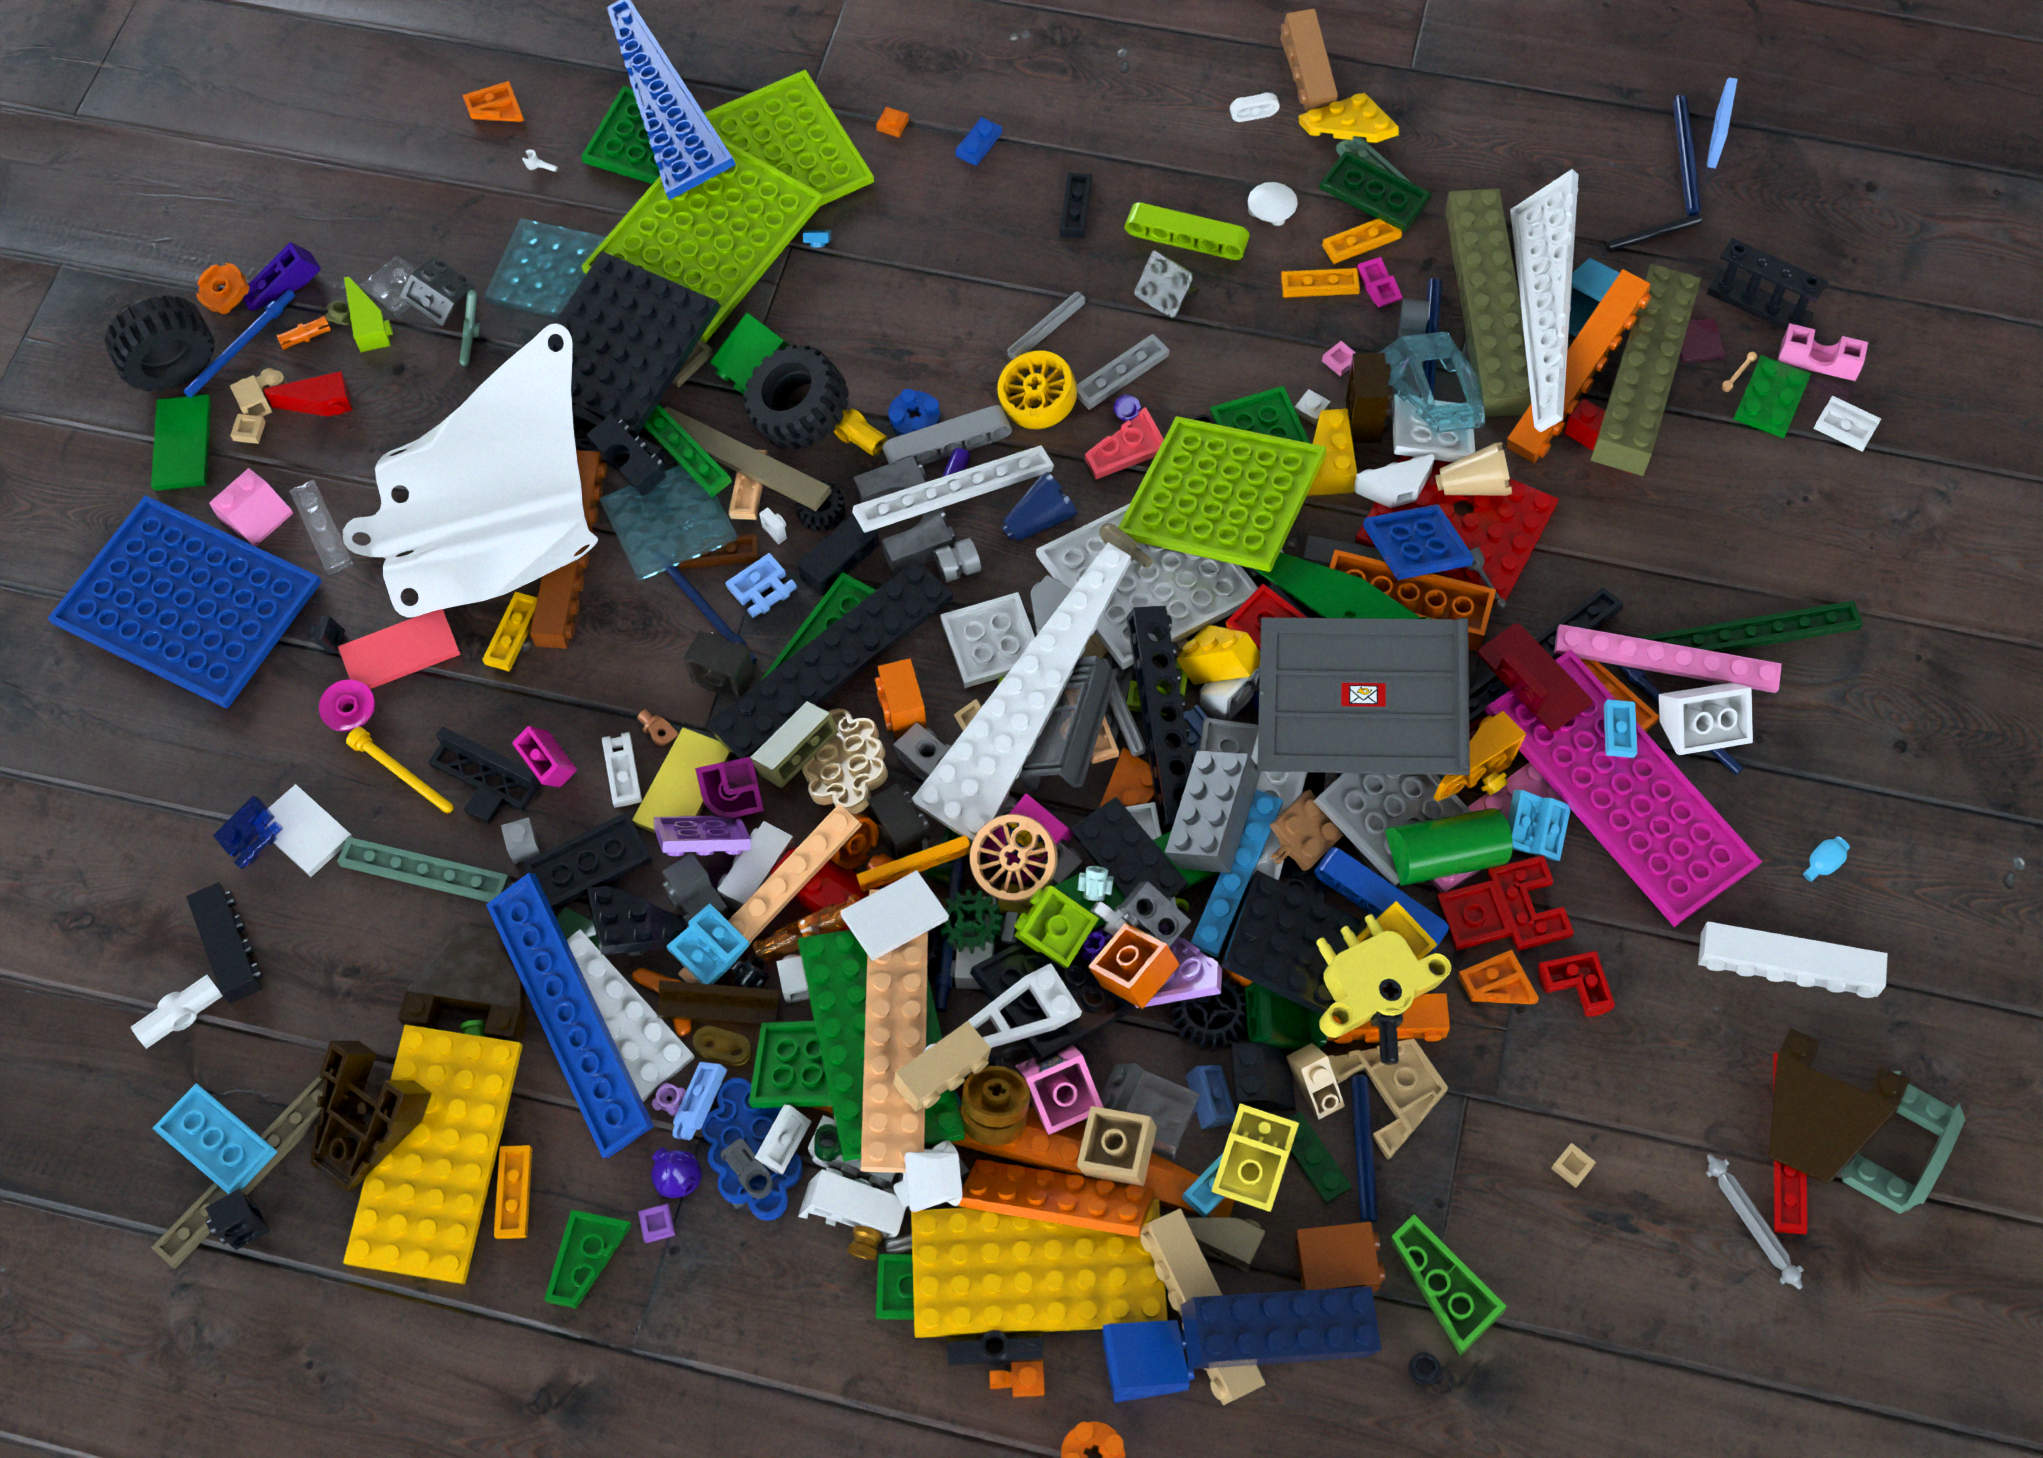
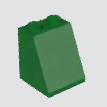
(745, 350)

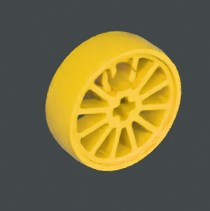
(1037, 390)

